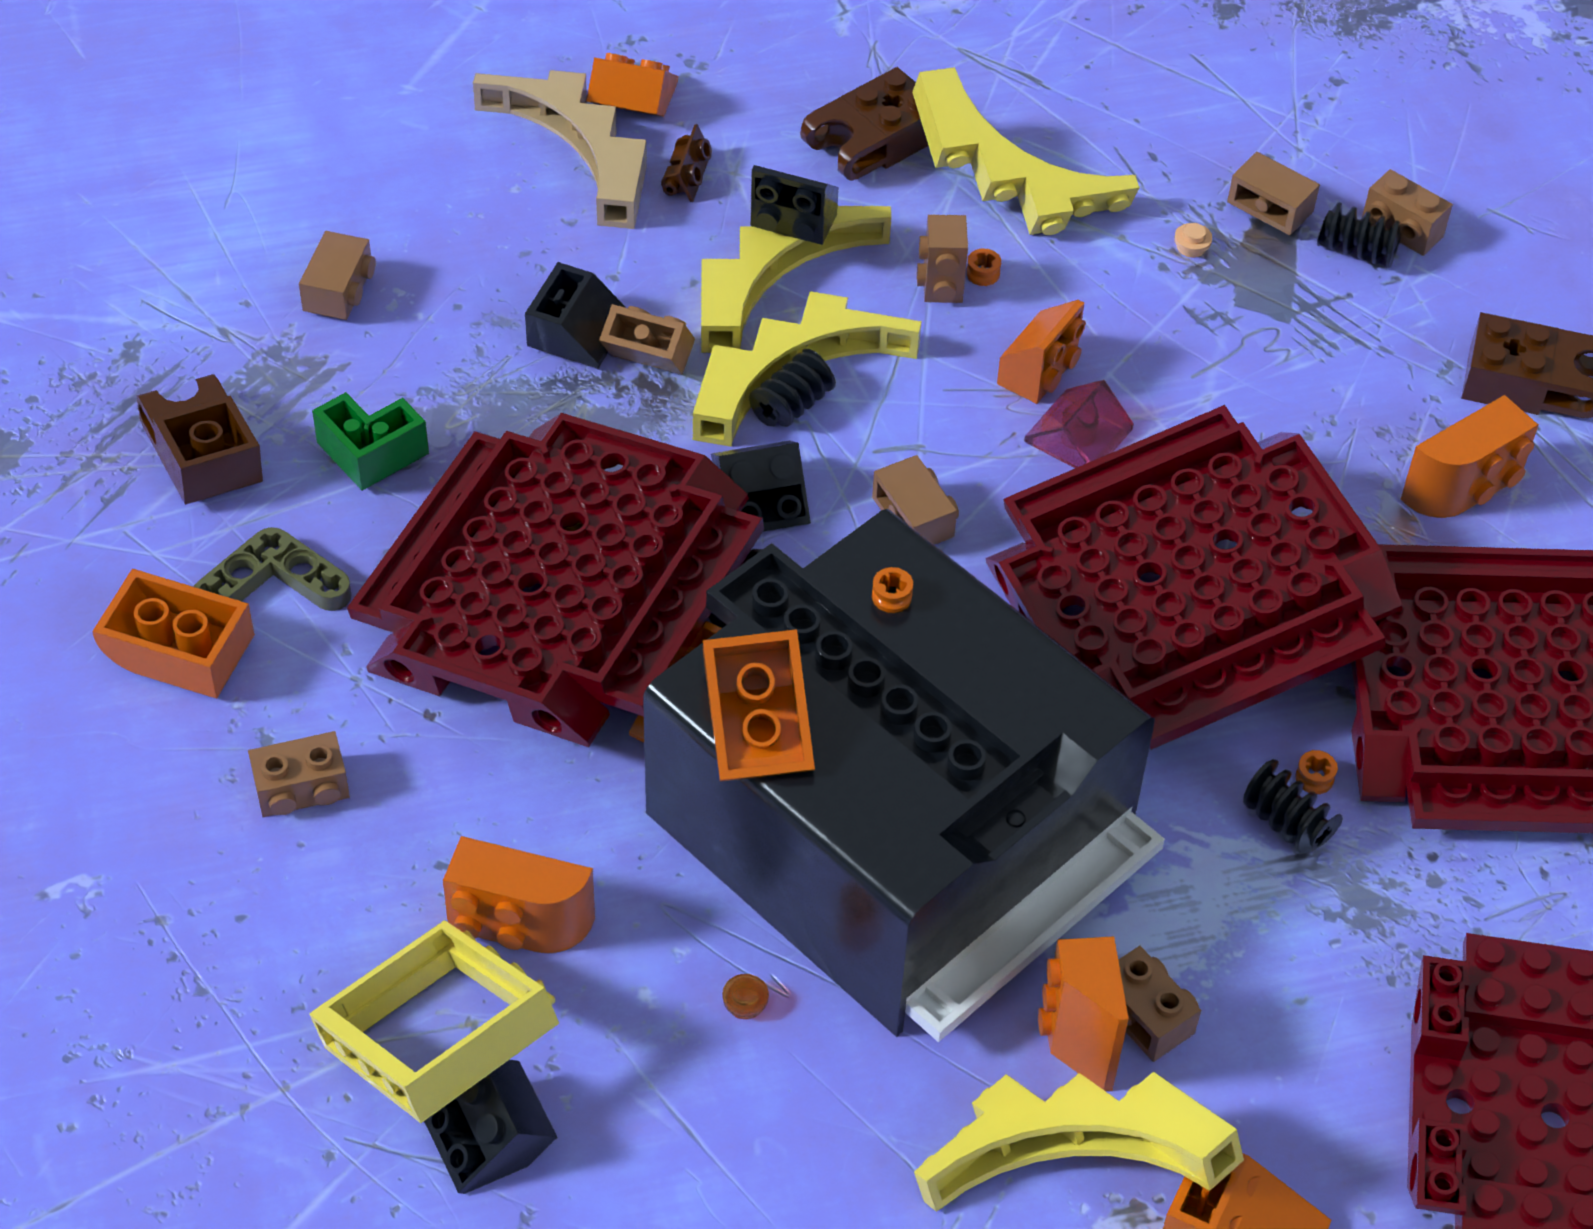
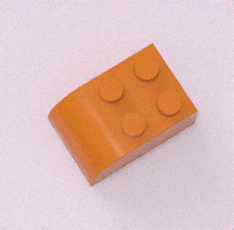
(1470, 460)
(175, 632)
(518, 897)

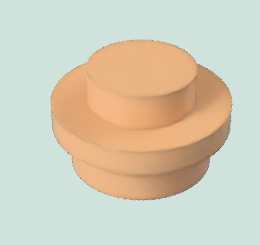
(1193, 239)

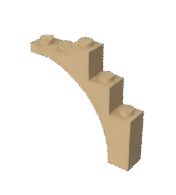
(589, 128)

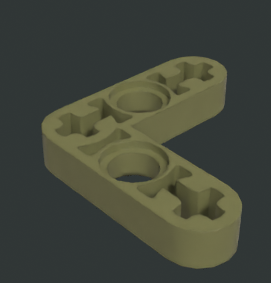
(279, 564)

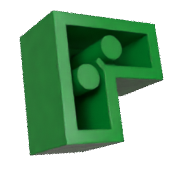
(372, 444)

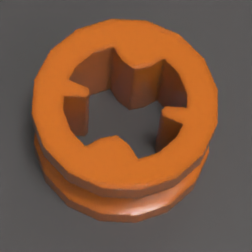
(983, 258)
(888, 578)
(1317, 761)

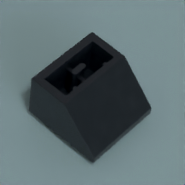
(792, 205)
(570, 315)
(771, 479)
(491, 1129)

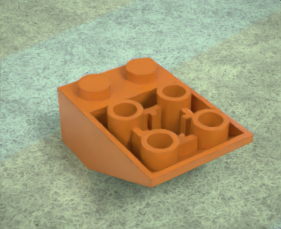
(1243, 1200)

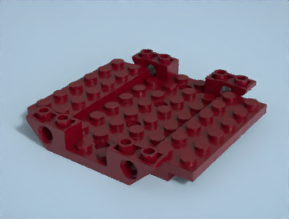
(613, 595)
(1217, 621)
(1473, 747)
(1511, 1042)

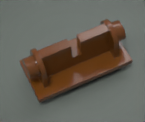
(688, 164)

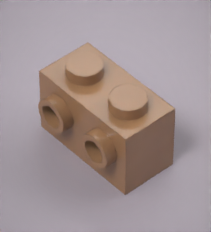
(1273, 193)
(1420, 212)
(944, 258)
(336, 275)
(647, 338)
(916, 498)
(299, 774)
(1157, 1008)

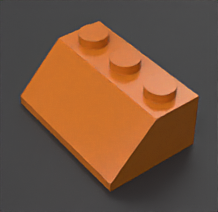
(1085, 1008)

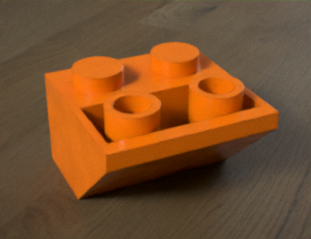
(630, 86)
(1043, 351)

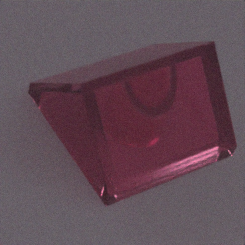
(1081, 425)

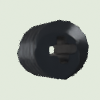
(1360, 234)
(792, 389)
(1288, 810)

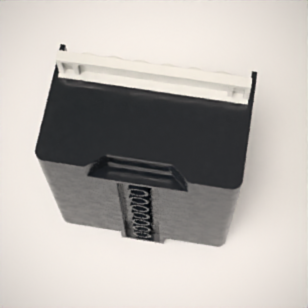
(959, 787)

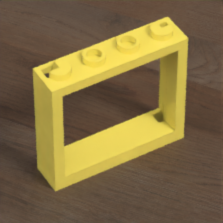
(402, 977)

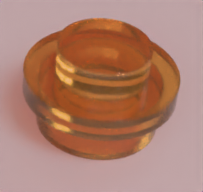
(745, 996)

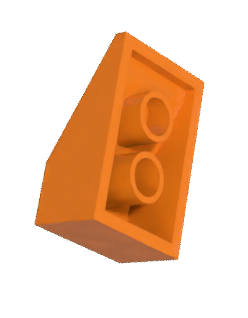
(758, 705)

